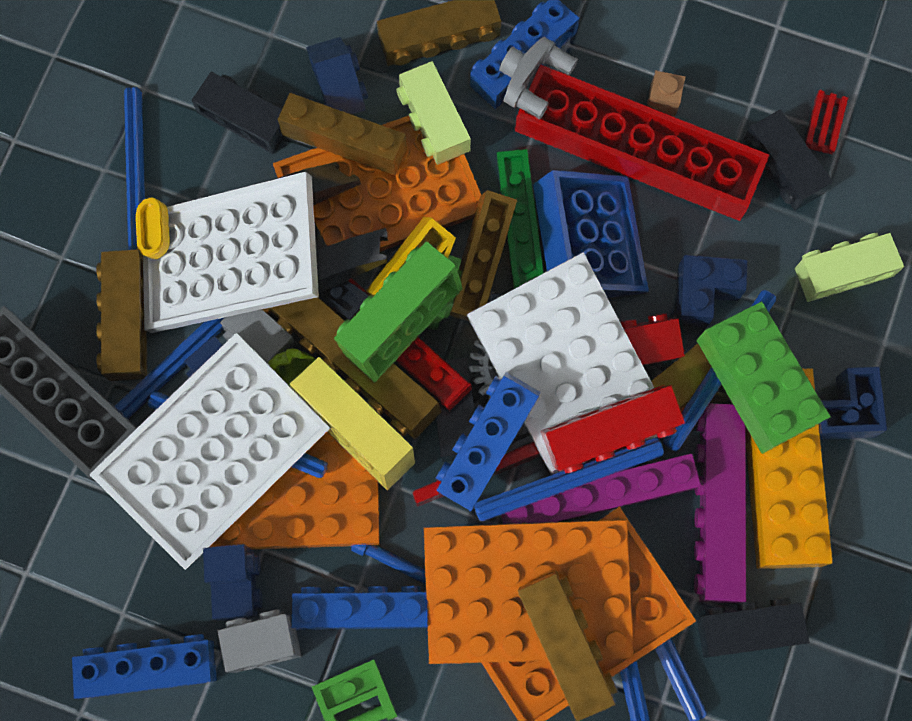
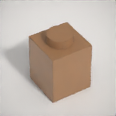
(666, 92)

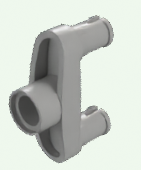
(523, 67)

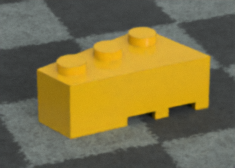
(426, 230)

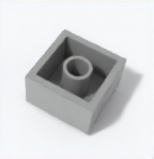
(258, 643)

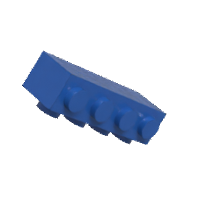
(547, 20)
(488, 440)
(359, 610)
(143, 668)

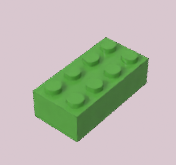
(399, 311)
(762, 377)

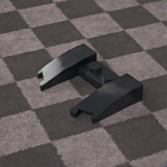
(348, 257)

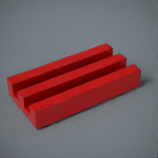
(831, 101)

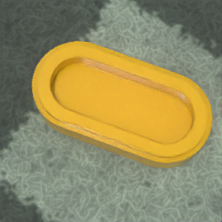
(152, 228)

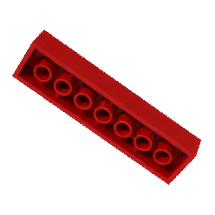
(643, 143)

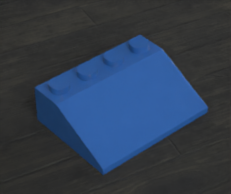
(596, 218)

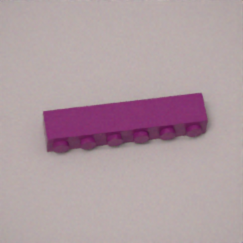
(612, 491)
(721, 506)

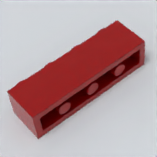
(655, 339)
(612, 428)

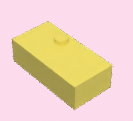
(355, 423)

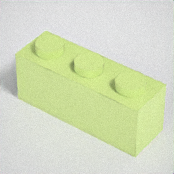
(433, 113)
(848, 266)

